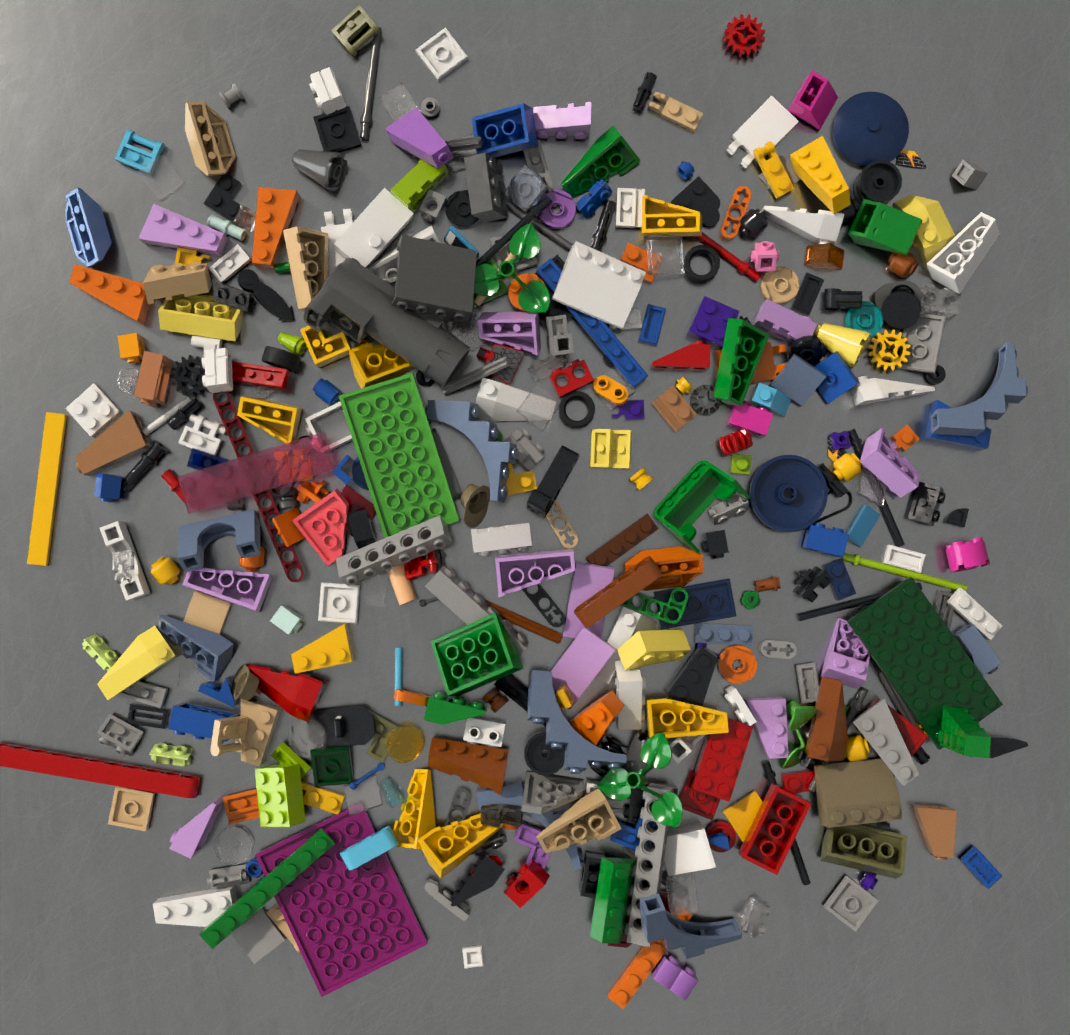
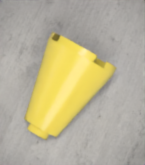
(847, 341)

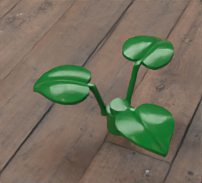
(535, 296)
(619, 782)

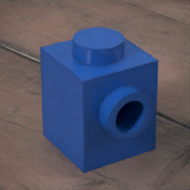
(107, 487)

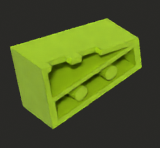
(415, 184)

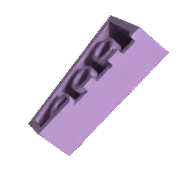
(173, 231)

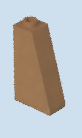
(113, 445)

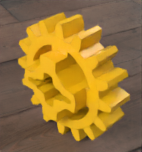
(894, 357)

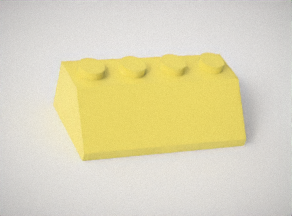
(200, 317)

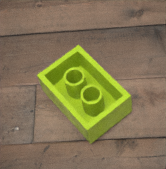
(280, 795)

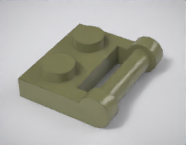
(352, 26)

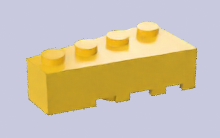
(821, 174)

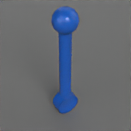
(353, 785)

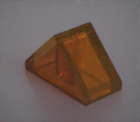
(824, 256)

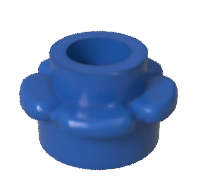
(686, 170)
(250, 868)

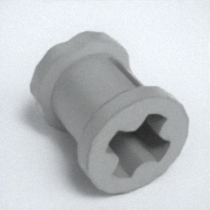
(231, 95)

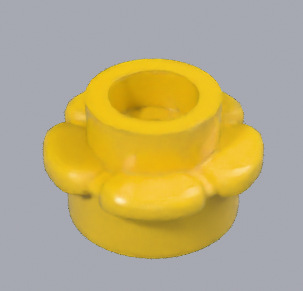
(684, 385)

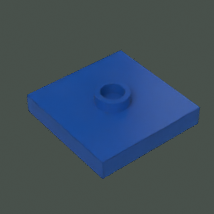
(838, 377)

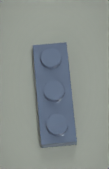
(723, 634)

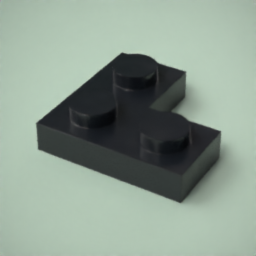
(221, 197)

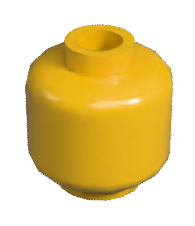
(847, 467)
(165, 571)
(857, 748)

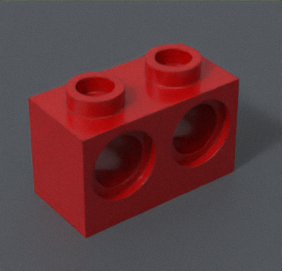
(573, 382)

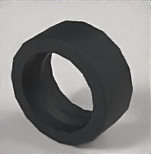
(715, 266)
(281, 358)
(576, 395)

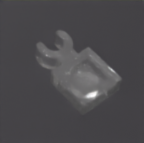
(122, 563)

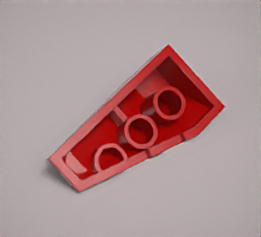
(292, 693)

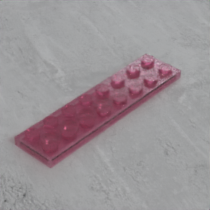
(256, 472)

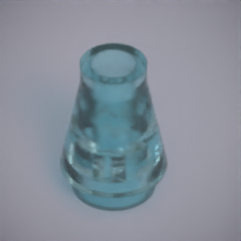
(392, 794)

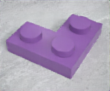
(526, 836)

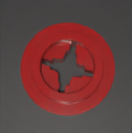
(727, 829)

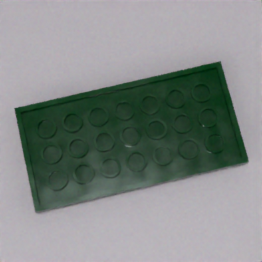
(922, 658)

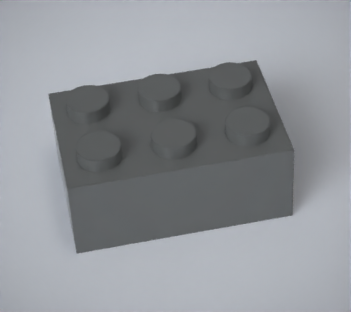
(486, 187)

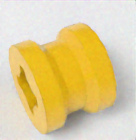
(641, 478)

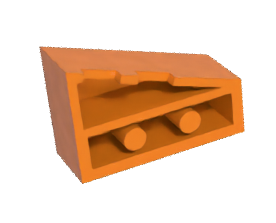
(597, 718)

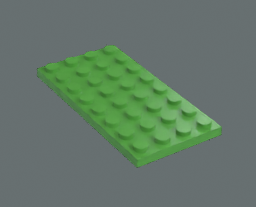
(398, 454)

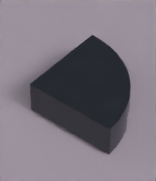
(957, 517)

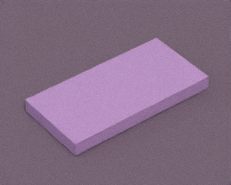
(586, 582)
(581, 663)

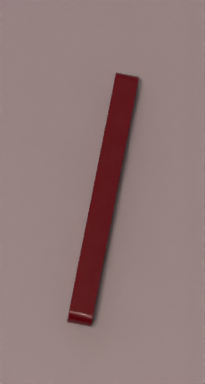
(266, 513)

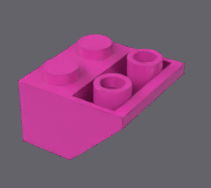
(814, 100)

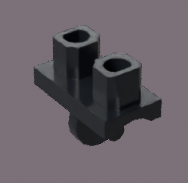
(809, 581)

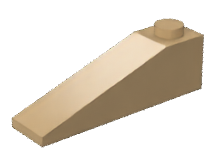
(584, 821)

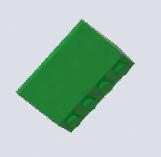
(475, 655)

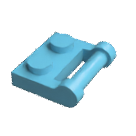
(134, 156)

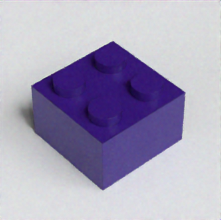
(711, 322)

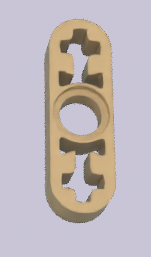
(571, 533)

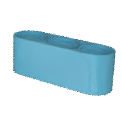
(369, 848)

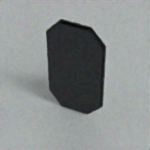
(346, 725)

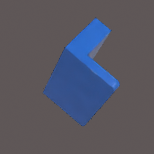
(339, 471)

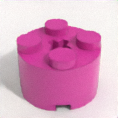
(967, 555)

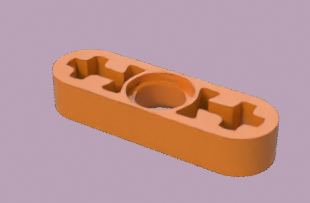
(745, 202)

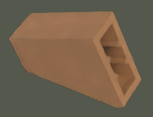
(938, 829)

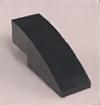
(1002, 745)

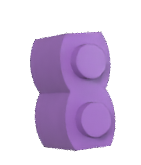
(675, 977)

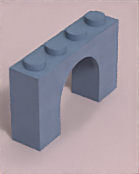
(197, 535)
(977, 649)

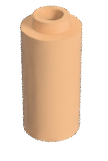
(402, 587)

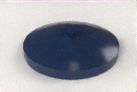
(870, 129)
(788, 493)

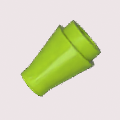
(293, 343)

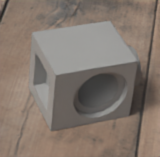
(432, 198)

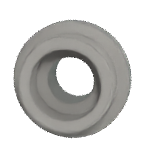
(430, 112)

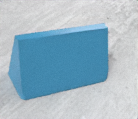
(862, 525)

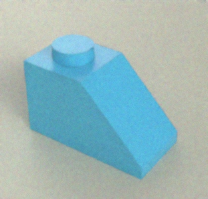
(770, 398)

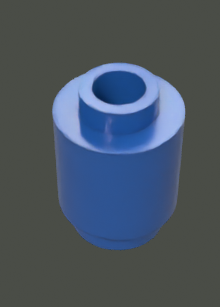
(327, 391)

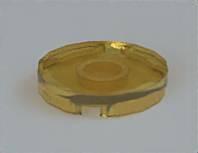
(404, 743)

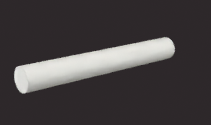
(161, 420)

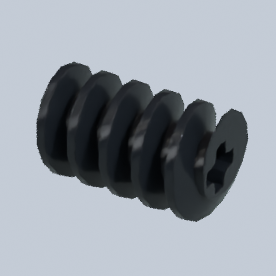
(614, 745)

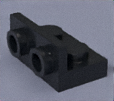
(927, 503)

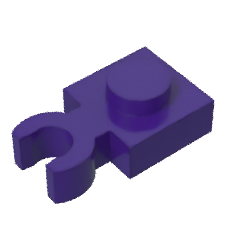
(632, 410)

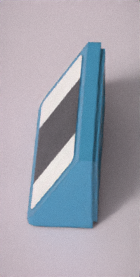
(454, 238)

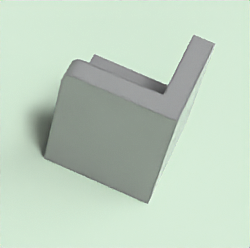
(970, 174)

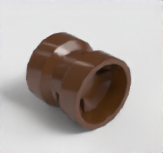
(495, 699)

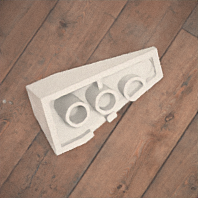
(625, 626)

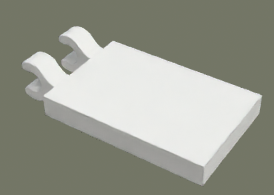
(767, 124)
(334, 233)

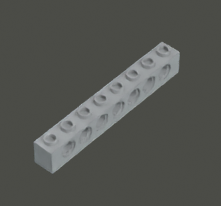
(640, 871)

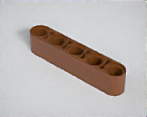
(618, 592)

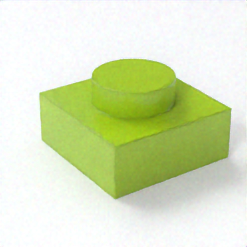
(740, 464)

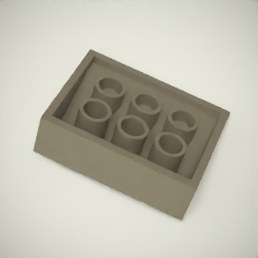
(856, 793)

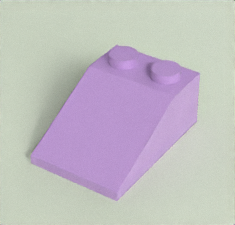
(192, 836)

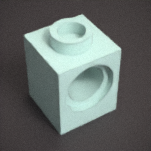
(287, 620)

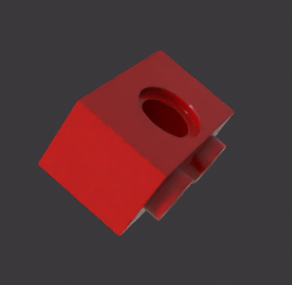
(521, 892)

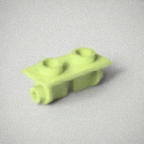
(95, 646)
(163, 753)

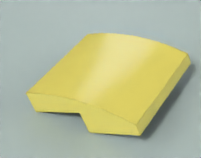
(611, 448)

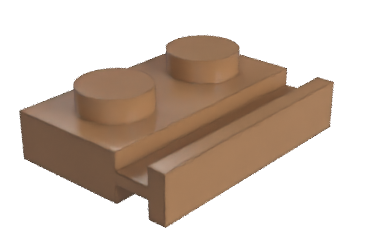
(674, 408)

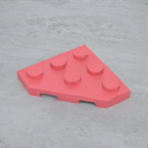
(325, 526)

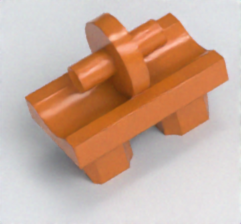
(313, 491)

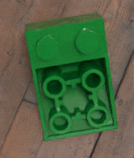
(884, 227)
(447, 710)

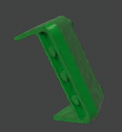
(693, 497)

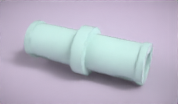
(226, 227)

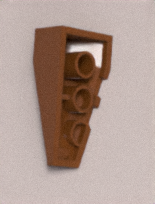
(828, 727)

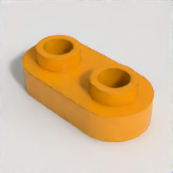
(609, 390)

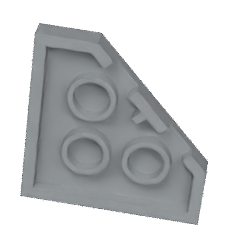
(549, 792)

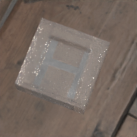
(245, 218)

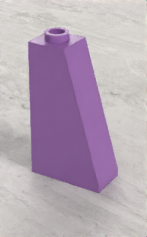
(419, 138)

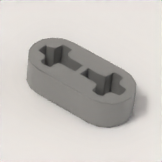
(778, 644)

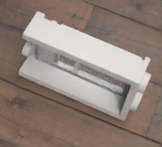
(333, 423)

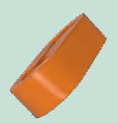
(411, 697)

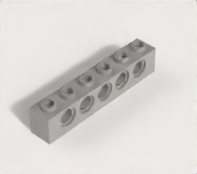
(393, 550)

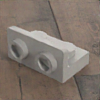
(119, 735)

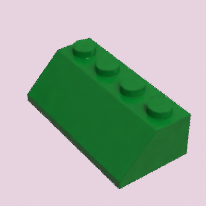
(612, 899)

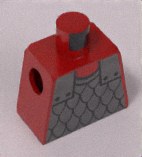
(498, 351)

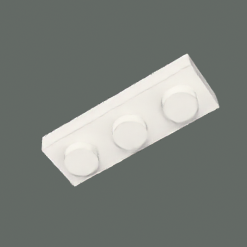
(974, 613)

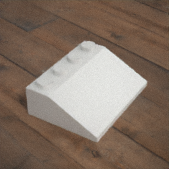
(598, 285)

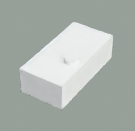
(374, 229)

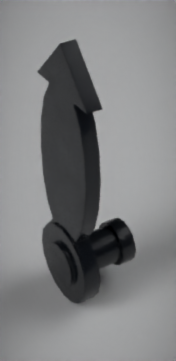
(265, 295)

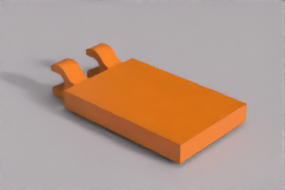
(766, 369)

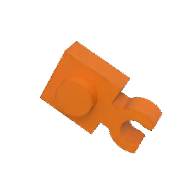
(905, 438)

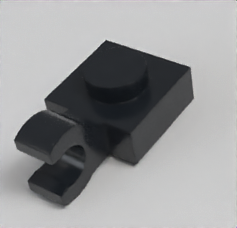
(807, 762)

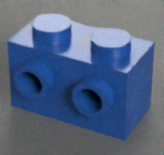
(825, 540)

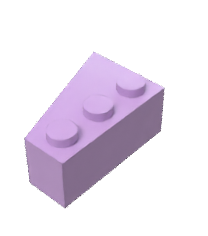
(563, 121)
(783, 322)
(512, 329)
(888, 464)
(770, 724)

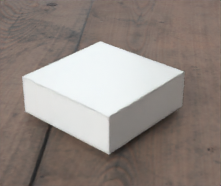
(473, 956)

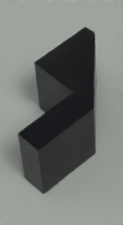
(361, 528)

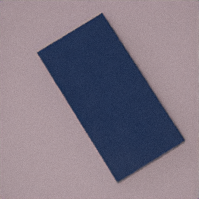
(706, 603)

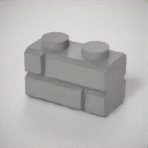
(528, 453)

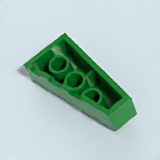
(739, 360)
(963, 734)

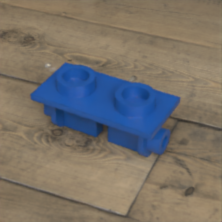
(600, 192)

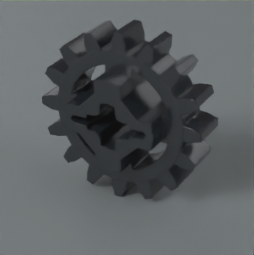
(183, 379)

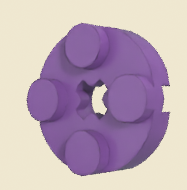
(566, 204)

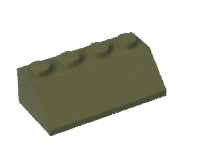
(865, 849)

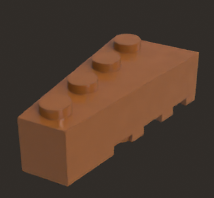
(470, 762)

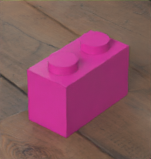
(751, 418)

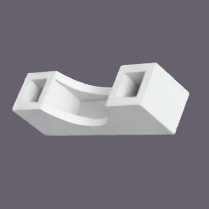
(118, 539)

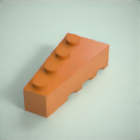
(273, 215)
(117, 292)

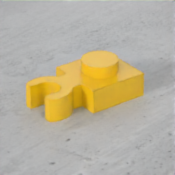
(188, 256)

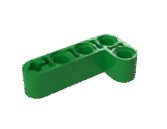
(663, 615)

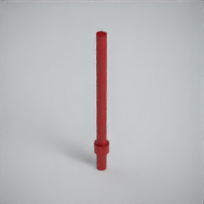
(743, 266)

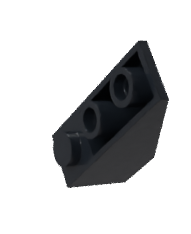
(483, 878)

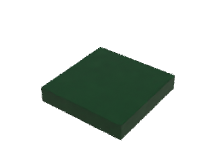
(332, 766)

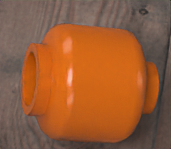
(253, 562)

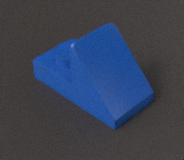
(223, 695)

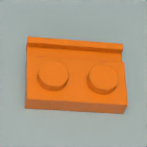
(637, 257)
(241, 806)

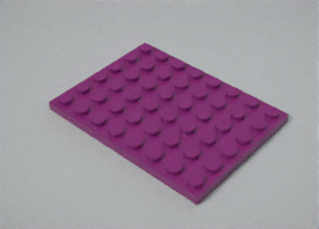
(343, 917)

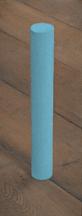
(398, 671)

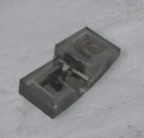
(496, 814)

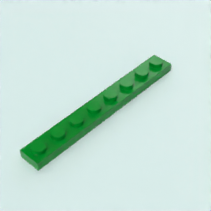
(267, 888)

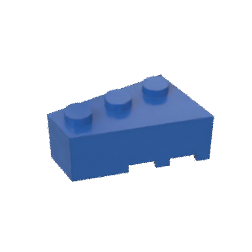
(980, 442)

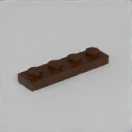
(623, 542)

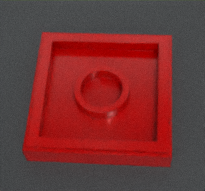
(696, 801)

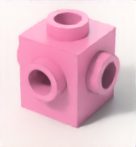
(765, 256)

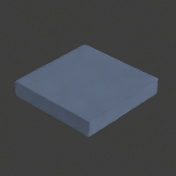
(798, 379)

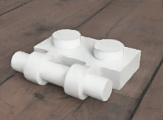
(205, 442)

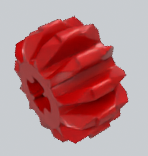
(736, 442)

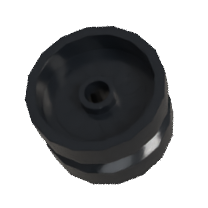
(878, 182)
(538, 763)

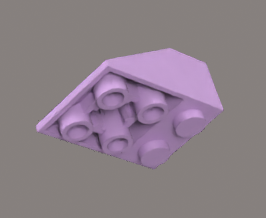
(846, 656)

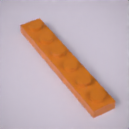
(639, 971)

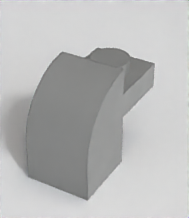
(558, 339)

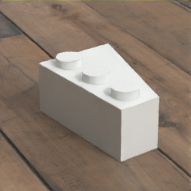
(501, 539)
(629, 692)

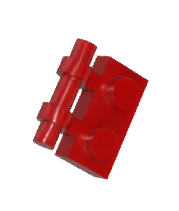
(417, 567)

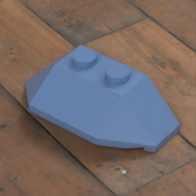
(86, 227)

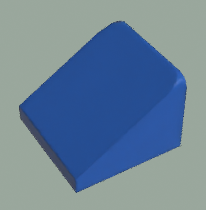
(719, 840)

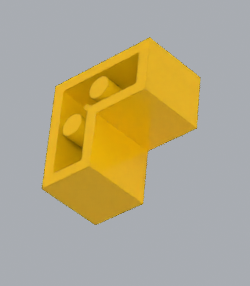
(325, 349)
(520, 482)

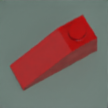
(691, 357)

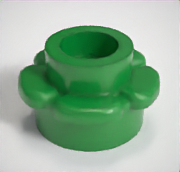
(746, 599)

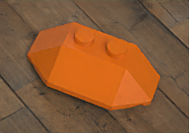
(677, 566)

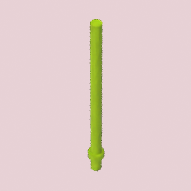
(857, 560)

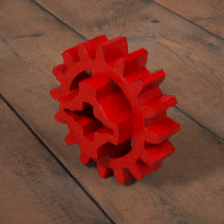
(753, 33)

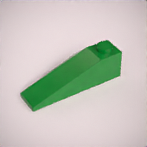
(604, 159)

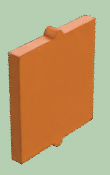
(286, 528)

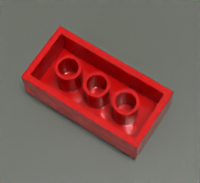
(721, 761)
(774, 828)

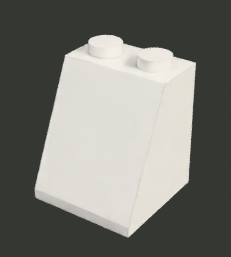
(687, 850)

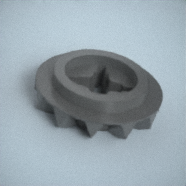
(698, 404)

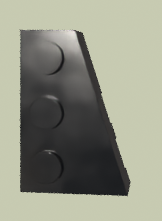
(694, 678)

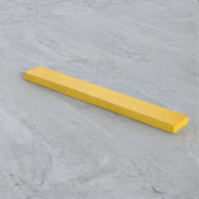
(47, 489)

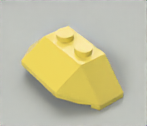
(934, 230)

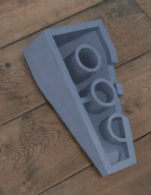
(206, 647)

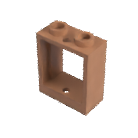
(153, 379)

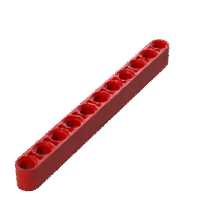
(98, 771)

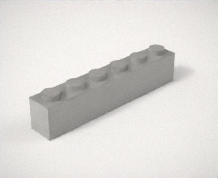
(467, 604)

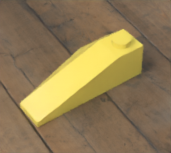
(139, 660)

